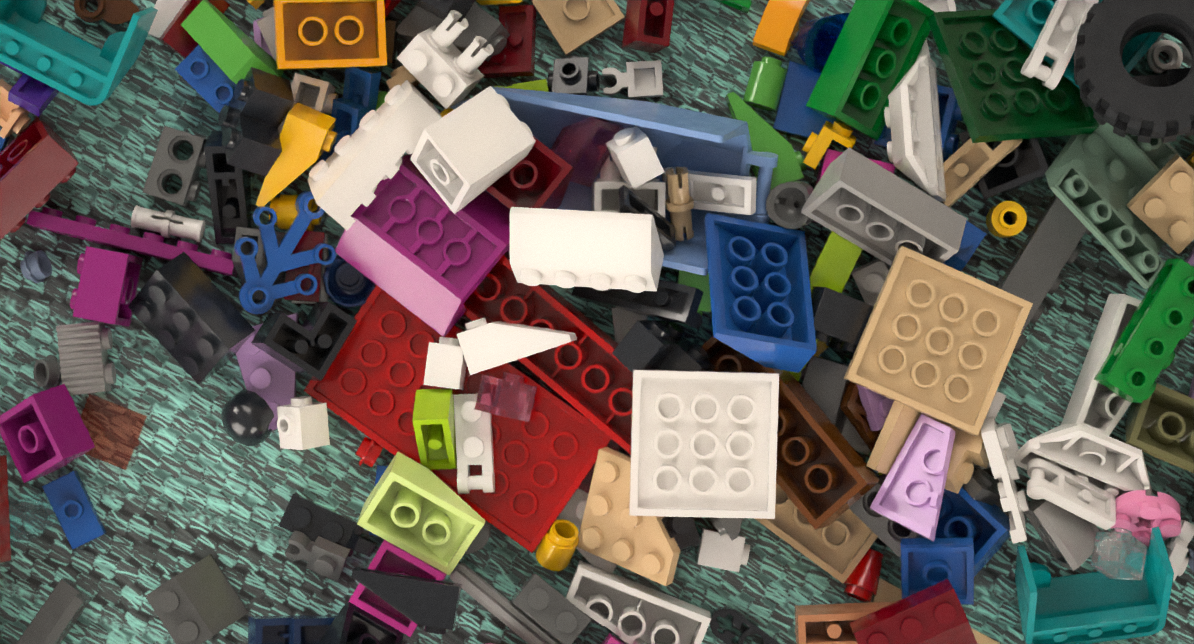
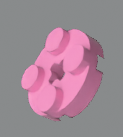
(1142, 513)

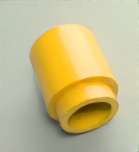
(287, 212)
(996, 224)
(558, 545)

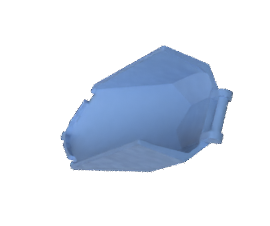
(681, 137)

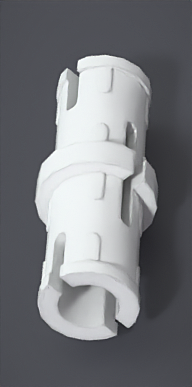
(168, 223)

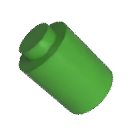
(765, 84)

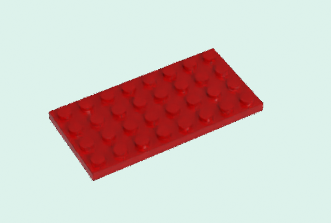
(534, 461)

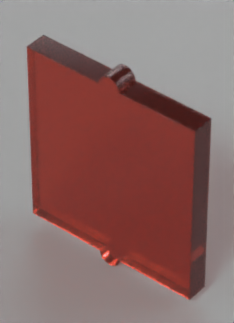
(112, 430)

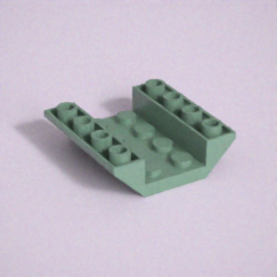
(1098, 179)

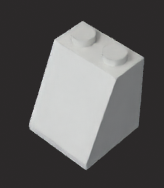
(471, 148)

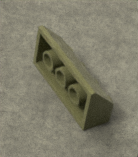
(1163, 427)

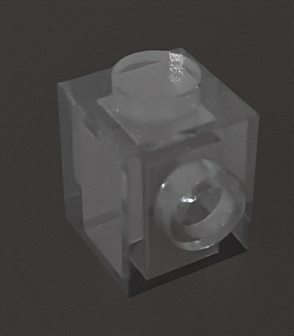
(1119, 555)

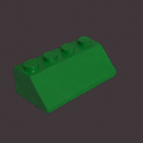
(869, 61)

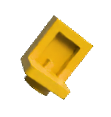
(817, 144)

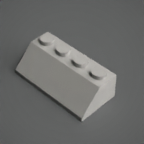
(882, 211)

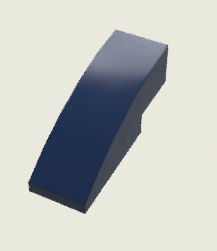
(287, 629)

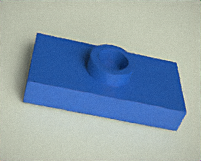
(74, 509)

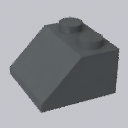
(197, 603)

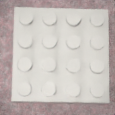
(704, 444)

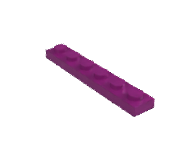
(120, 238)

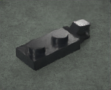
(320, 521)

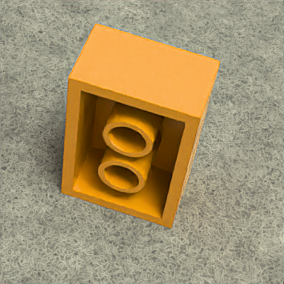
(329, 34)

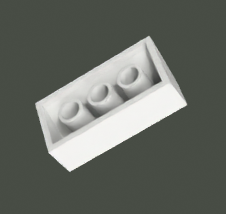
(585, 249)

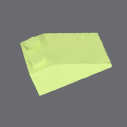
(420, 514)

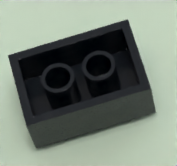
(191, 317)

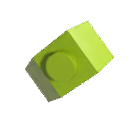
(435, 428)

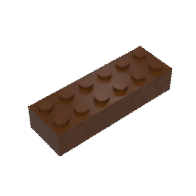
(813, 458)

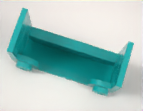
(65, 59)
(1090, 605)

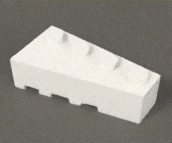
(371, 153)
(1091, 401)
(635, 610)

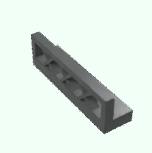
(56, 615)

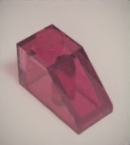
(585, 147)

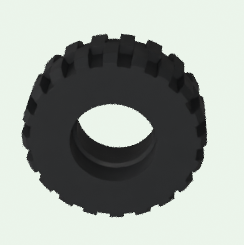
(1108, 86)

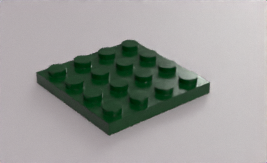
(988, 83)

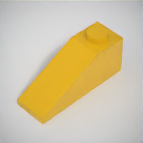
(303, 141)

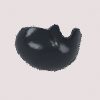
(247, 418)

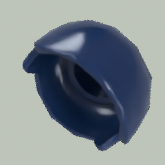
(346, 284)

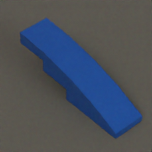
(358, 98)

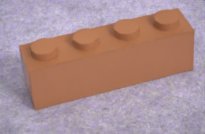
(831, 621)

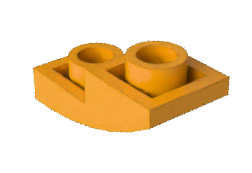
(779, 25)

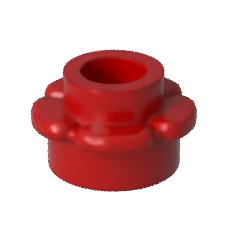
(368, 452)

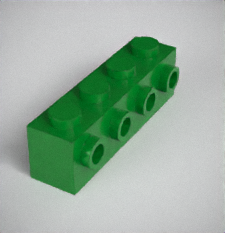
(1151, 334)

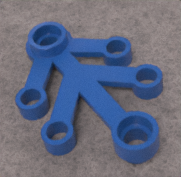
(279, 257)

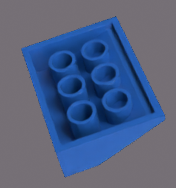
(760, 291)

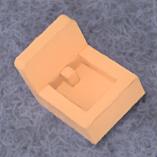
(11, 115)

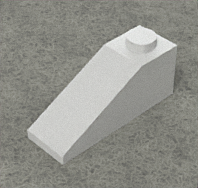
(503, 342)

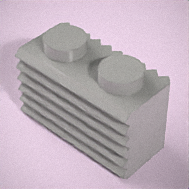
(85, 357)

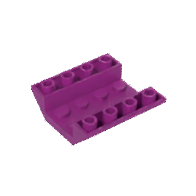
(422, 249)

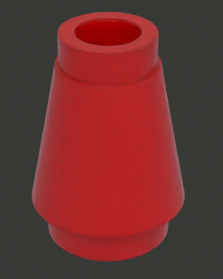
(865, 577)

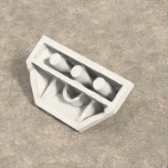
(917, 128)
(1090, 456)

